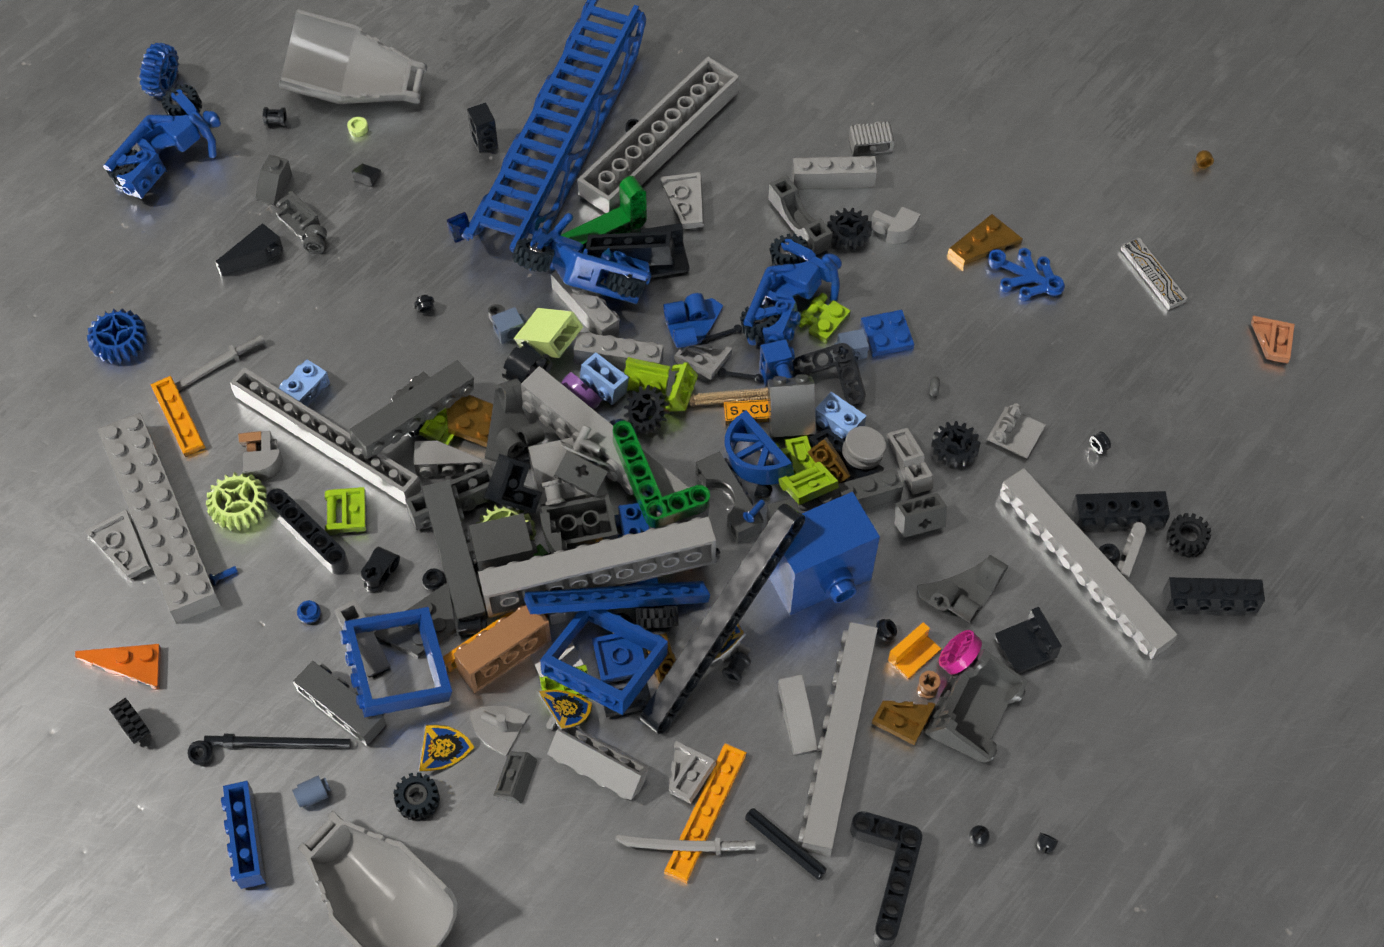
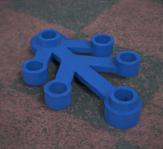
(1027, 275)

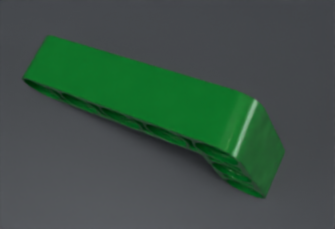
(624, 219)
(647, 483)

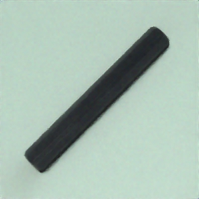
(785, 843)

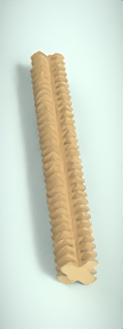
(728, 396)

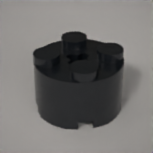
(525, 361)

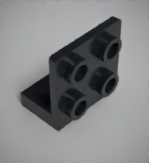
(680, 258)
(1029, 642)

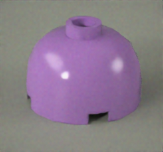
(581, 390)

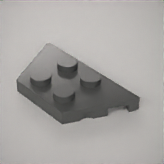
(409, 637)

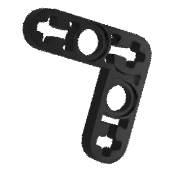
(841, 365)

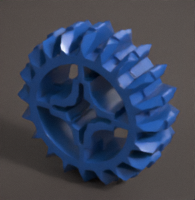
(159, 69)
(117, 336)

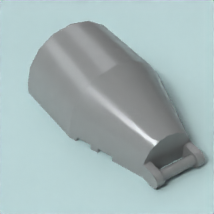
(345, 64)
(378, 888)

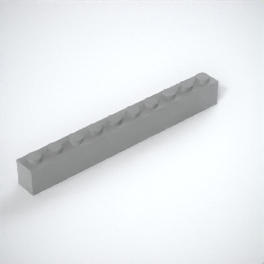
(323, 435)
(1088, 564)
(839, 739)

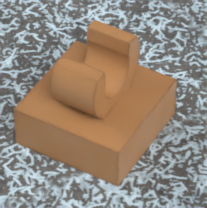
(250, 440)

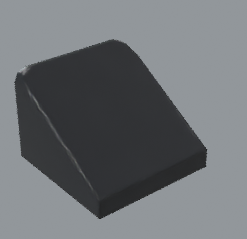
(365, 174)

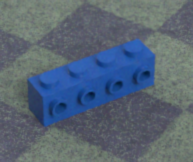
(632, 521)
(243, 835)

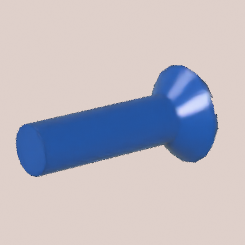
(749, 516)
(214, 578)

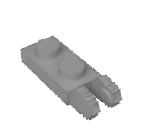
(1132, 548)

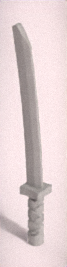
(232, 354)
(682, 845)

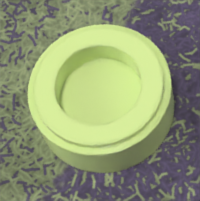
(358, 126)

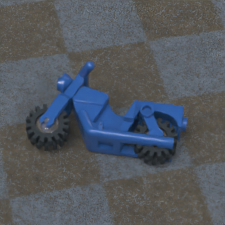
(139, 171)
(795, 272)
(621, 273)

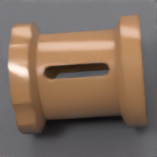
(929, 678)

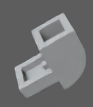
(897, 229)
(263, 463)

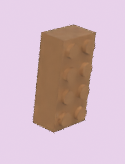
(501, 647)

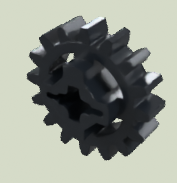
(850, 228)
(647, 409)
(955, 444)

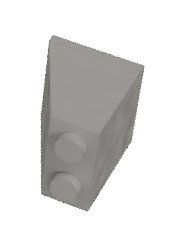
(544, 463)

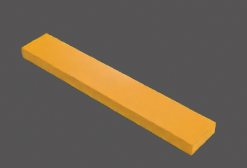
(706, 810)

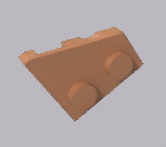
(1274, 338)

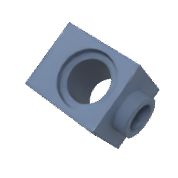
(508, 324)

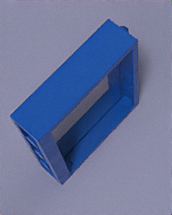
(591, 686)
(405, 701)

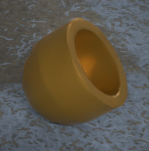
(1204, 159)

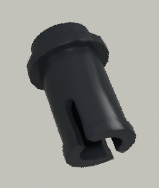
(471, 626)

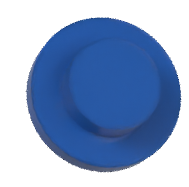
(308, 611)

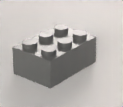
(583, 520)

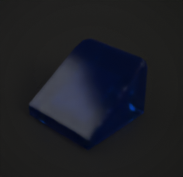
(457, 225)

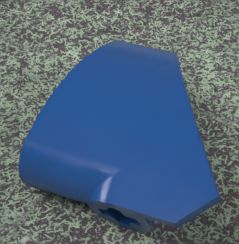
(691, 319)

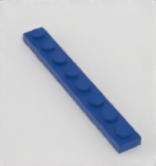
(616, 597)

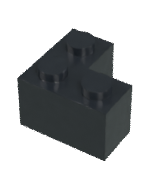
(508, 485)

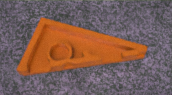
(135, 662)

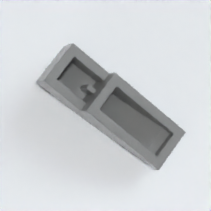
(910, 461)
(797, 715)

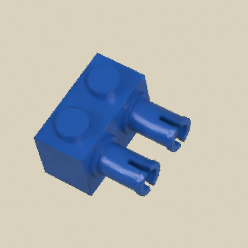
(776, 360)

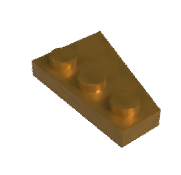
(984, 238)

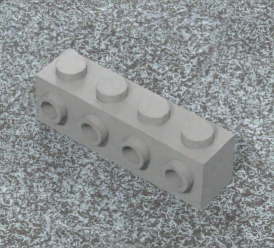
(834, 172)
(587, 307)
(615, 349)
(599, 762)

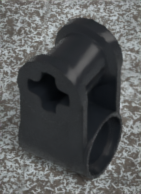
(379, 569)

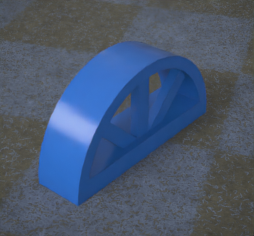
(758, 473)

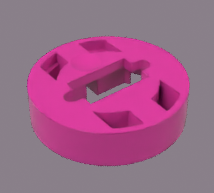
(960, 652)

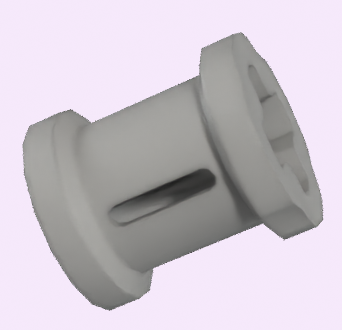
(553, 492)

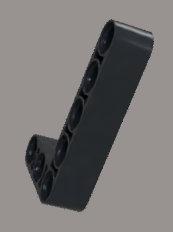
(897, 873)

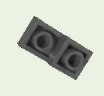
(552, 538)

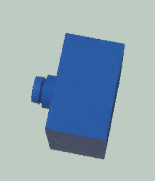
(827, 556)

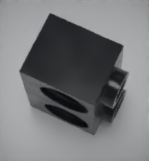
(482, 127)

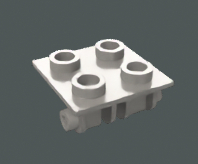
(1016, 431)

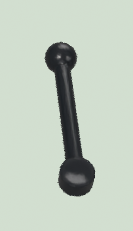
(737, 329)
(722, 373)

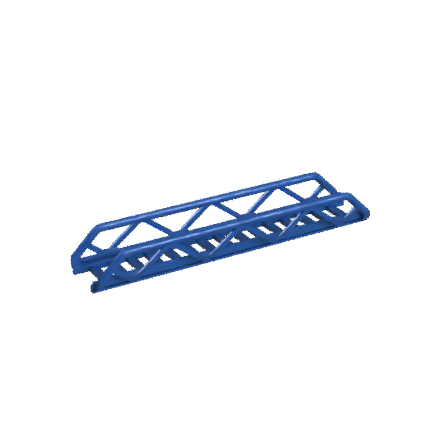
(562, 155)

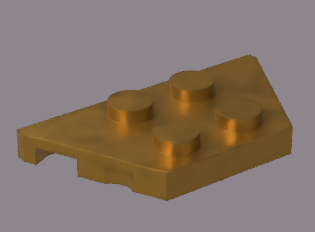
(470, 419)

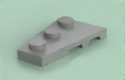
(686, 198)
(121, 543)

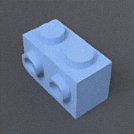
(604, 378)
(306, 383)
(838, 415)

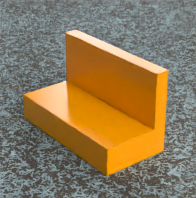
(913, 651)

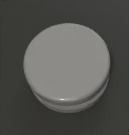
(864, 447)

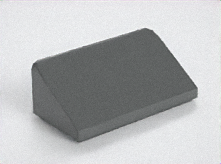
(515, 776)

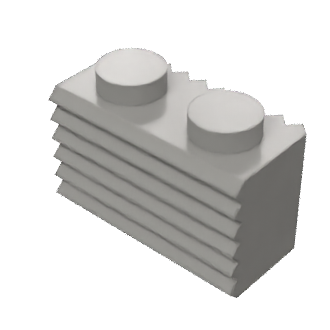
(871, 138)

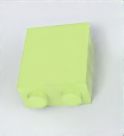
(550, 331)

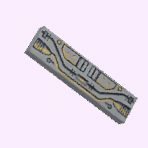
(1154, 273)

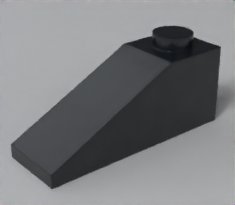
(252, 250)

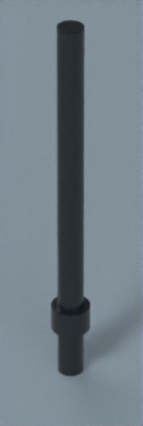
(230, 741)

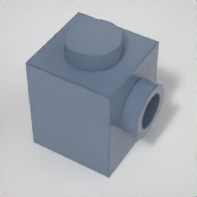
(857, 341)

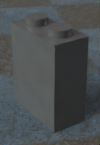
(791, 406)
(502, 541)

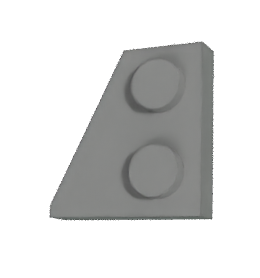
(703, 358)
(689, 772)

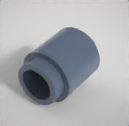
(311, 791)

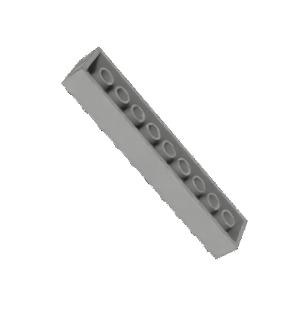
(659, 133)
(568, 413)
(158, 518)
(601, 564)

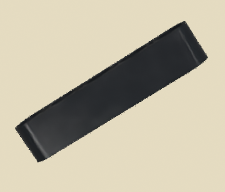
(304, 522)

